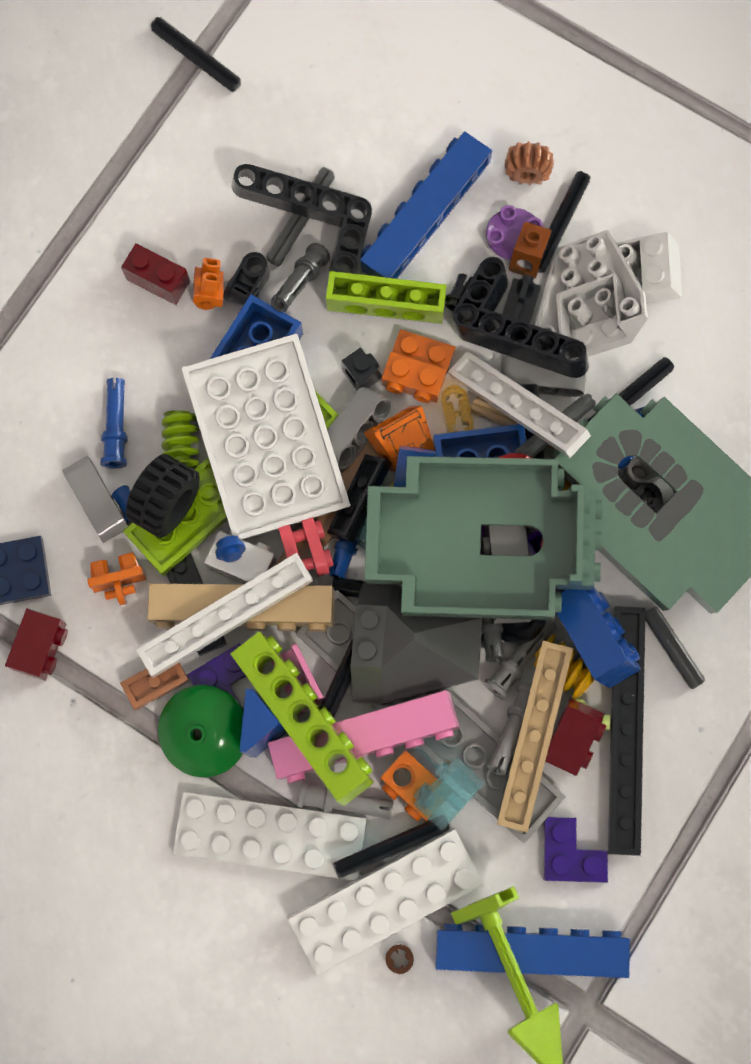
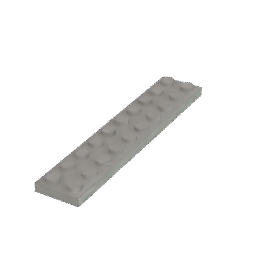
(471, 743)

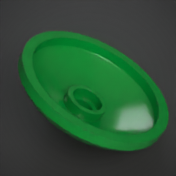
(216, 716)

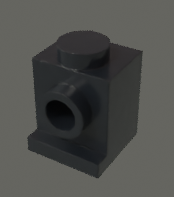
(361, 369)

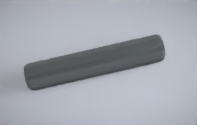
(674, 647)

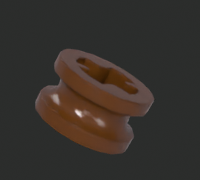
(390, 962)

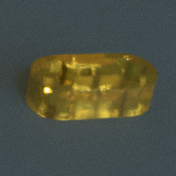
(464, 409)

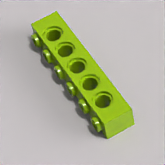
(251, 659)

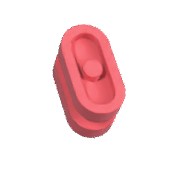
(311, 532)

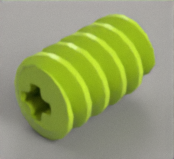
(178, 436)

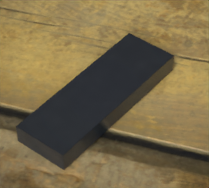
(350, 519)

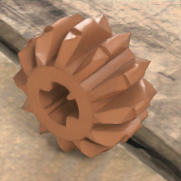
(529, 163)

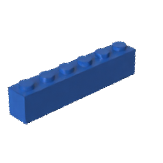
(427, 208)
(535, 953)

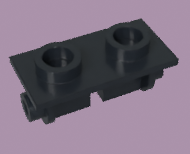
(522, 299)

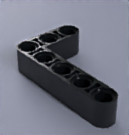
(312, 209)
(509, 329)

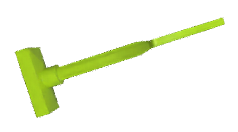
(540, 1030)

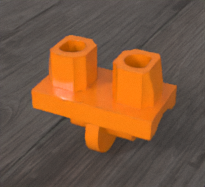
(208, 284)
(103, 580)

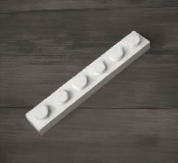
(519, 404)
(224, 615)

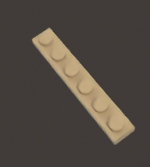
(535, 736)

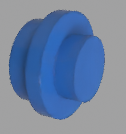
(229, 549)

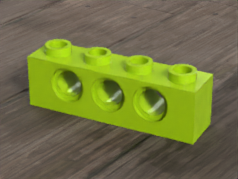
(386, 297)

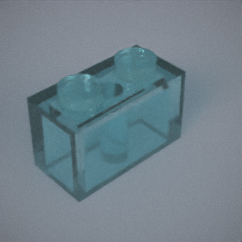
(447, 793)

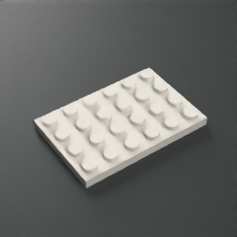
(265, 437)

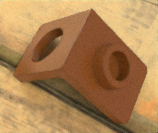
(529, 247)

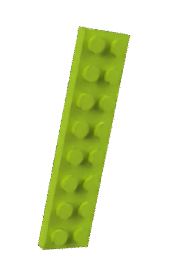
(201, 520)

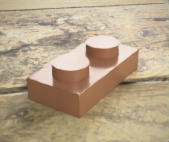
(144, 689)

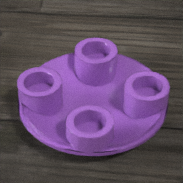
(505, 228)

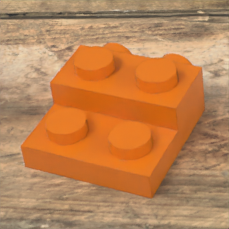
(417, 367)

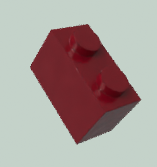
(155, 274)
(36, 645)
(574, 737)

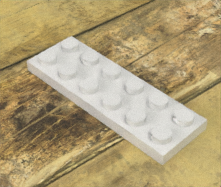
(266, 835)
(385, 901)

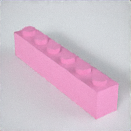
(375, 733)

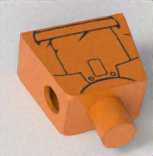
(404, 429)

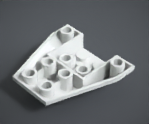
(593, 295)

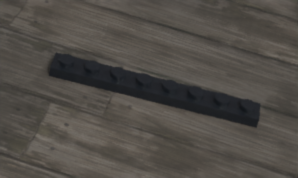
(627, 744)

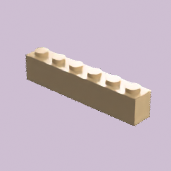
(308, 607)

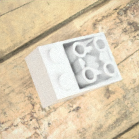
(655, 265)

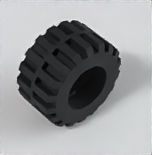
(162, 495)

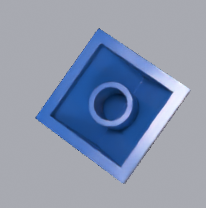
(258, 725)

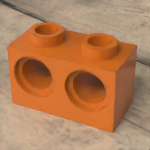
(419, 776)

